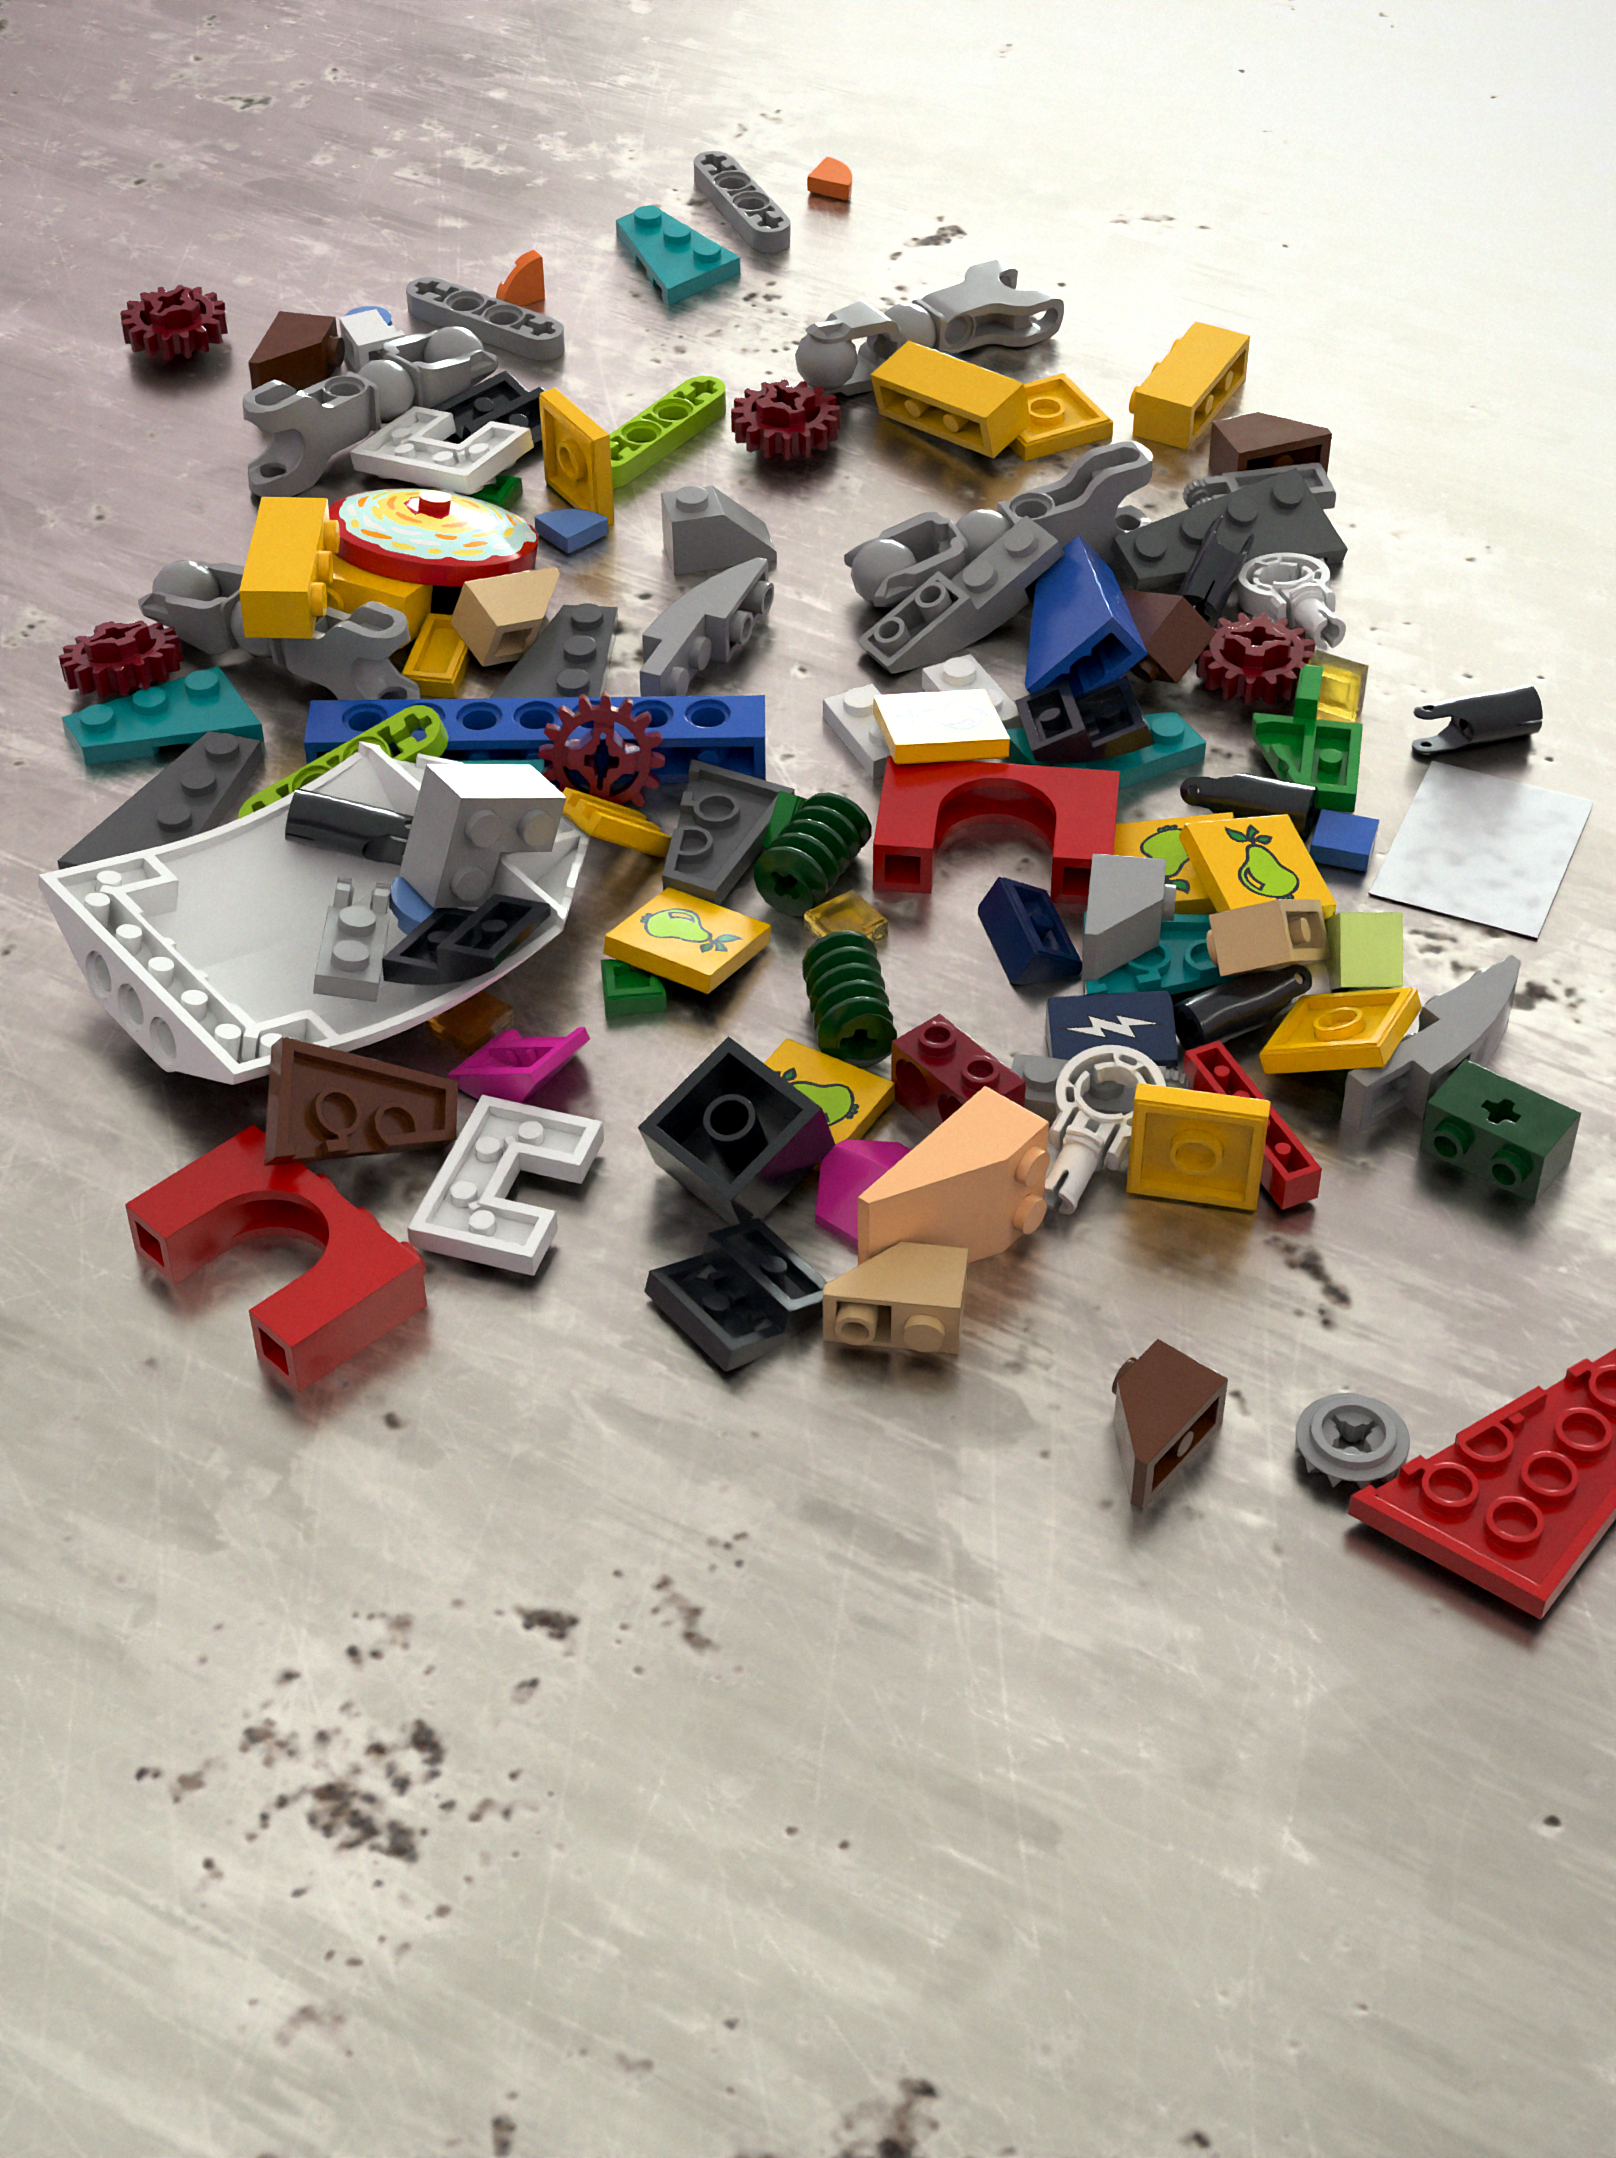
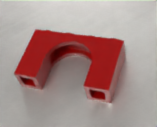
(931, 801)
(330, 1312)

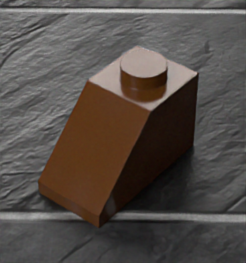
(297, 351)
(1266, 442)
(1171, 634)
(1163, 1416)

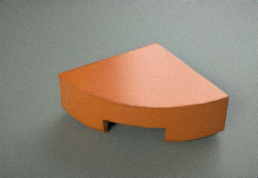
(831, 179)
(524, 282)

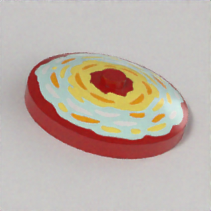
(432, 536)

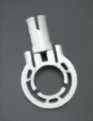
(1293, 589)
(1085, 1132)

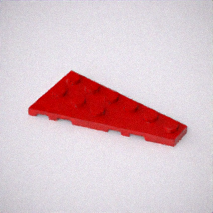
(1515, 1492)

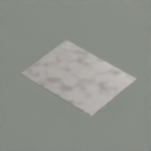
(1483, 849)

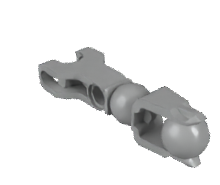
(951, 320)
(345, 408)
(1078, 504)
(344, 655)

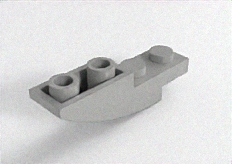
(957, 612)
(704, 626)
(1452, 1028)

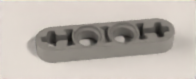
(742, 201)
(489, 318)

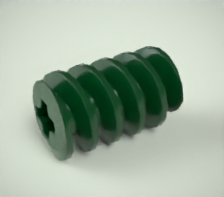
(811, 853)
(848, 999)

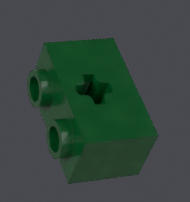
(1499, 1130)

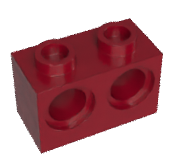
(943, 1068)

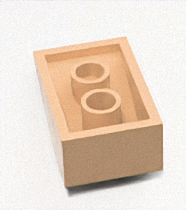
(964, 1185)

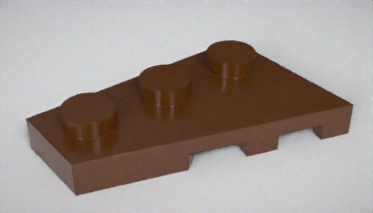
(351, 1106)

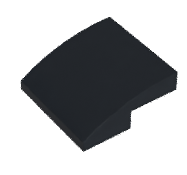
(496, 400)
(1086, 726)
(463, 943)
(740, 1294)

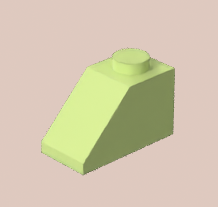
(1365, 950)

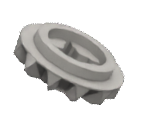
(1353, 1419)

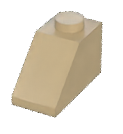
(1268, 936)

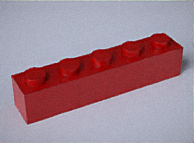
(1287, 1167)

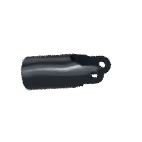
(1213, 574)
(1481, 718)
(1254, 797)
(347, 827)
(1237, 1006)

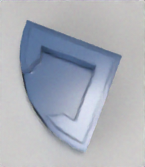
(571, 528)
(408, 905)

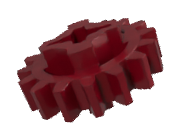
(174, 322)
(785, 419)
(121, 658)
(1255, 658)
(626, 756)

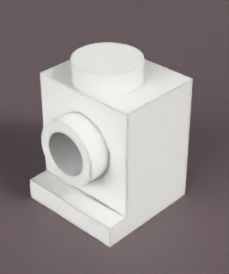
(364, 338)

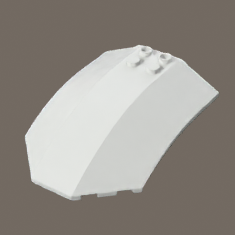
(220, 934)

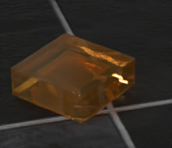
(472, 1022)

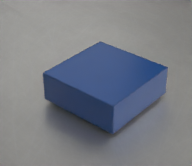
(1344, 840)

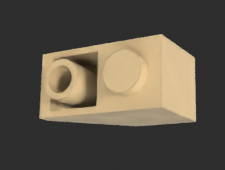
(503, 613)
(900, 1299)

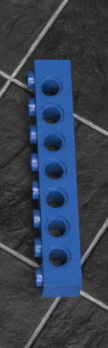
(704, 728)

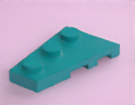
(674, 253)
(161, 717)
(1174, 748)
(1174, 966)

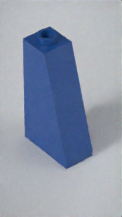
(1080, 625)

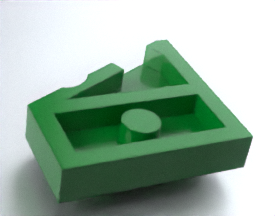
(1313, 755)

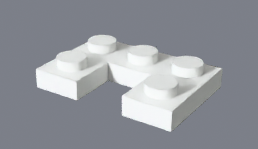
(416, 452)
(853, 718)
(467, 1204)

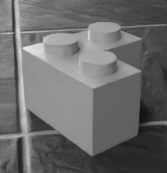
(470, 818)

